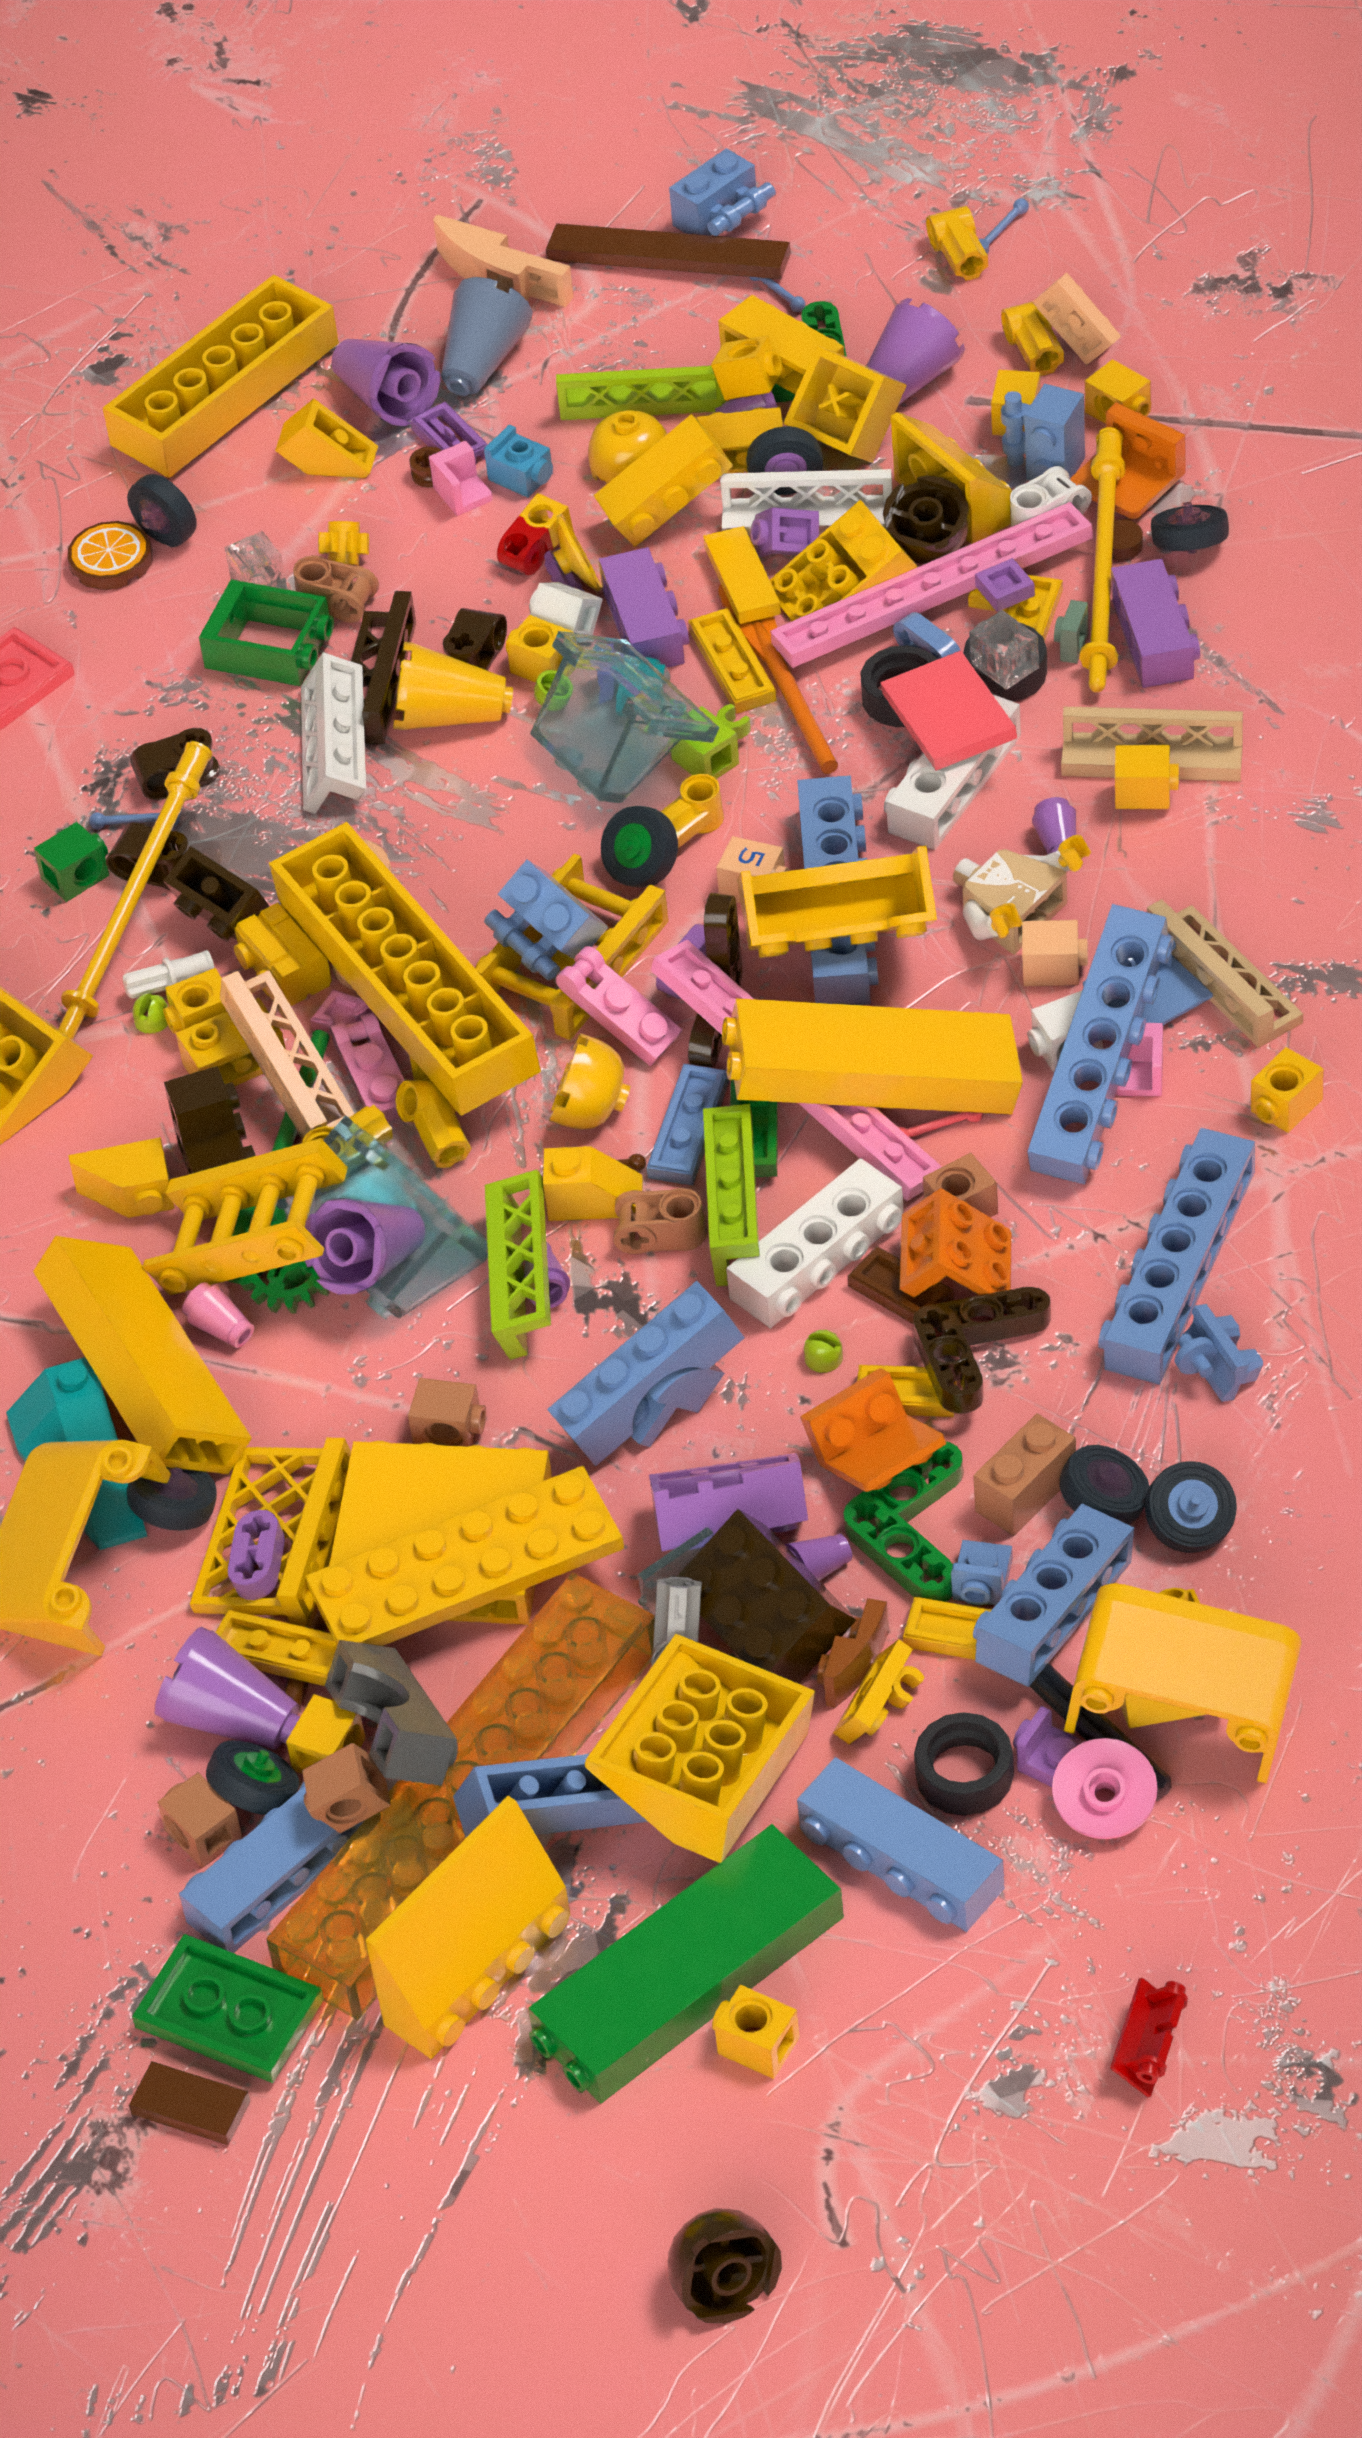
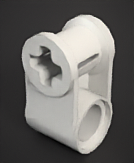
(1046, 494)

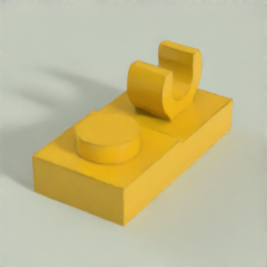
(880, 1684)

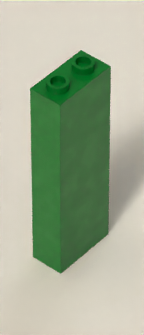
(683, 1963)

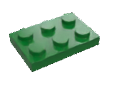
(228, 2008)

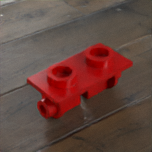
(1147, 2034)

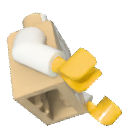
(1016, 890)

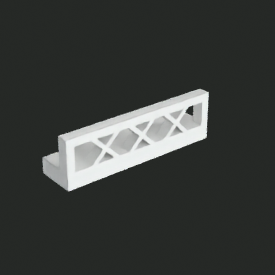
(743, 510)
(332, 731)

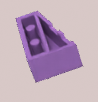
(708, 1496)

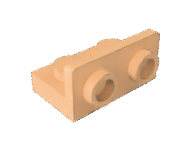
(1076, 318)

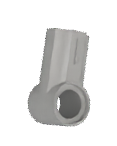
(675, 1611)

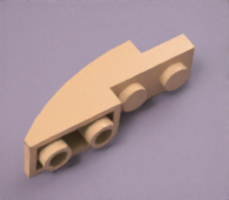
(486, 254)

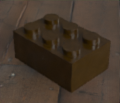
(765, 1599)

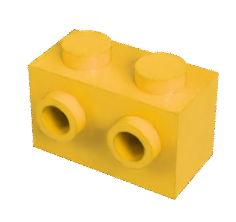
(221, 1045)

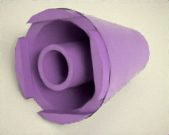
(916, 346)
(388, 377)
(362, 1242)
(225, 1694)

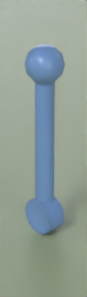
(1019, 207)
(796, 303)
(98, 820)

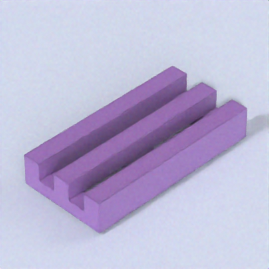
(437, 435)

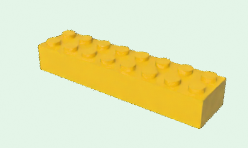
(405, 968)

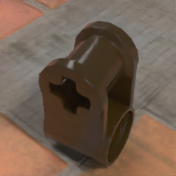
(476, 637)
(157, 759)
(130, 845)

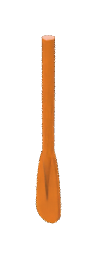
(759, 639)

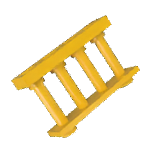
(619, 946)
(238, 1186)

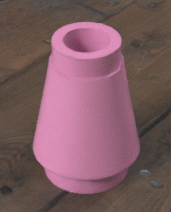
(216, 1314)

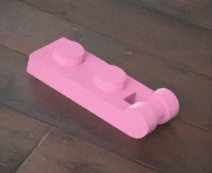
(618, 1006)
(369, 1065)

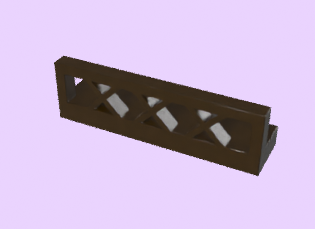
(384, 677)

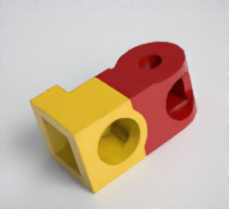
(532, 535)

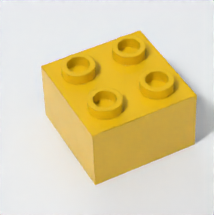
(845, 404)

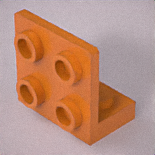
(955, 1241)
(867, 1433)

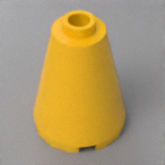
(447, 691)

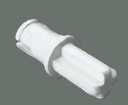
(157, 977)

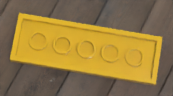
(466, 1561)

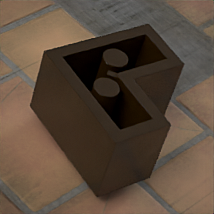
(205, 1120)

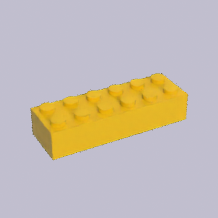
(221, 375)

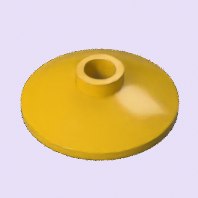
(572, 556)

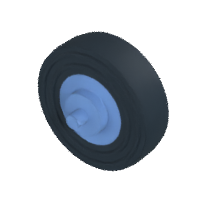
(1190, 1507)

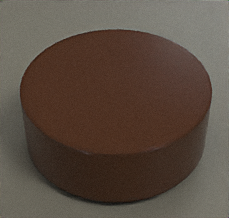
(1126, 540)

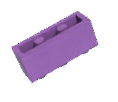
(642, 607)
(1154, 623)

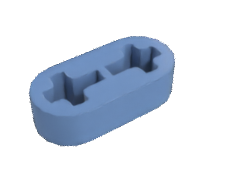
(921, 633)

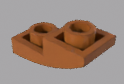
(853, 1656)

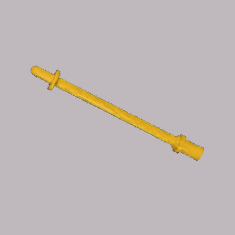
(1107, 468)
(181, 786)

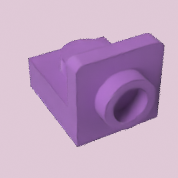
(784, 531)
(1041, 1746)

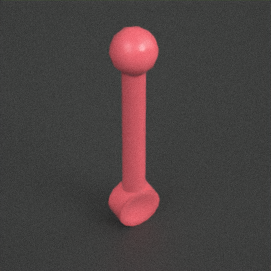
(941, 1122)

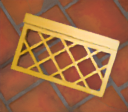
(313, 1527)

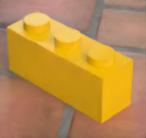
(788, 336)
(663, 480)

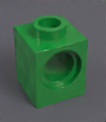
(72, 861)

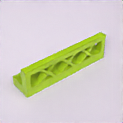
(644, 390)
(730, 1186)
(506, 1260)

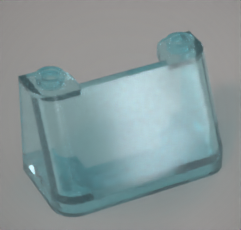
(378, 1175)

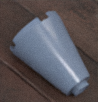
(481, 332)

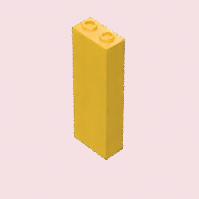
(872, 1056)
(141, 1354)

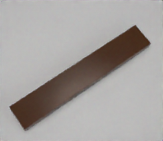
(668, 251)

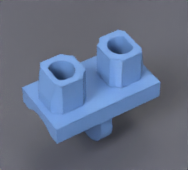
(1212, 1352)

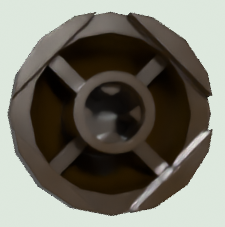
(927, 518)
(722, 2264)

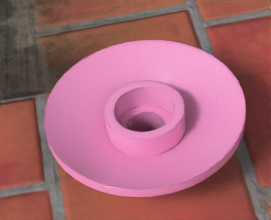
(1099, 1766)

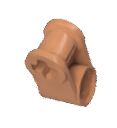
(336, 583)
(662, 1219)

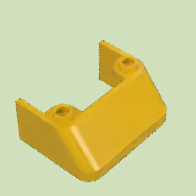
(1189, 1660)

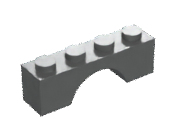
(411, 1733)

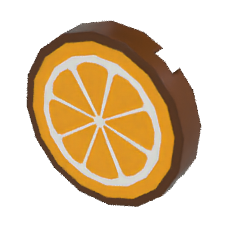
(109, 554)

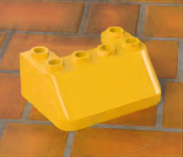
(837, 903)

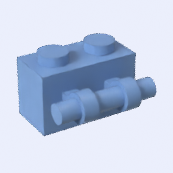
(717, 195)
(1052, 430)
(552, 911)

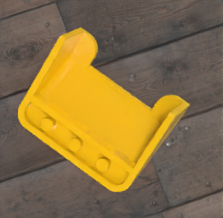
(45, 1529)

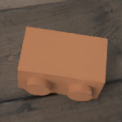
(1023, 1474)

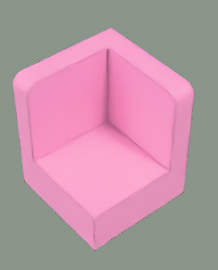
(457, 479)
(1146, 1064)

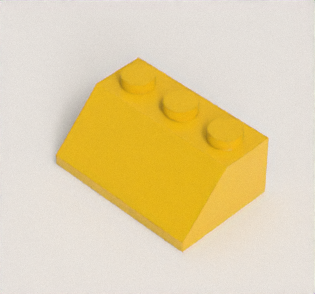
(924, 451)

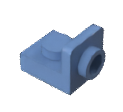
(981, 1572)

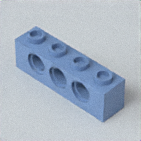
(1052, 1594)

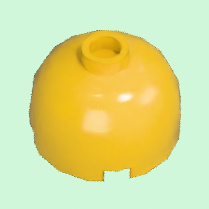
(620, 441)
(590, 1086)

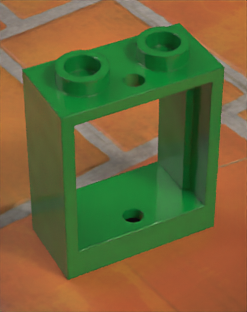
(271, 606)

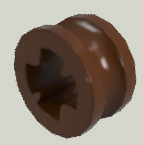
(420, 466)

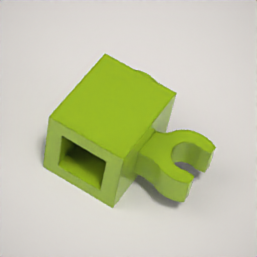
(718, 756)

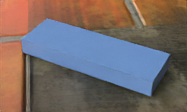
(681, 1136)

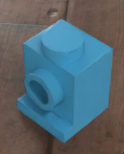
(517, 462)

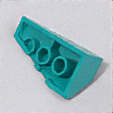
(70, 1406)

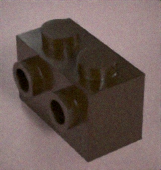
(212, 893)

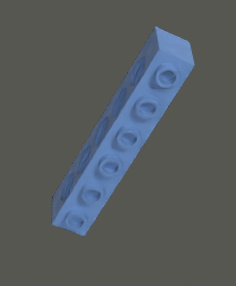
(831, 838)
(1125, 936)
(1177, 1256)

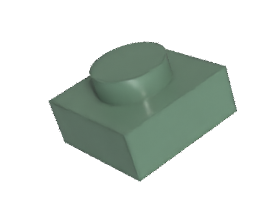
(1072, 631)

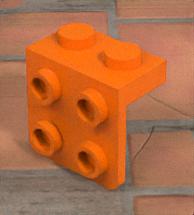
(1152, 460)

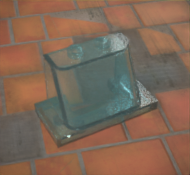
(613, 715)

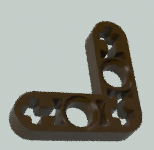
(724, 950)
(1027, 1313)

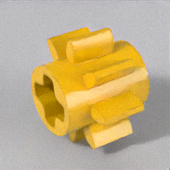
(343, 542)

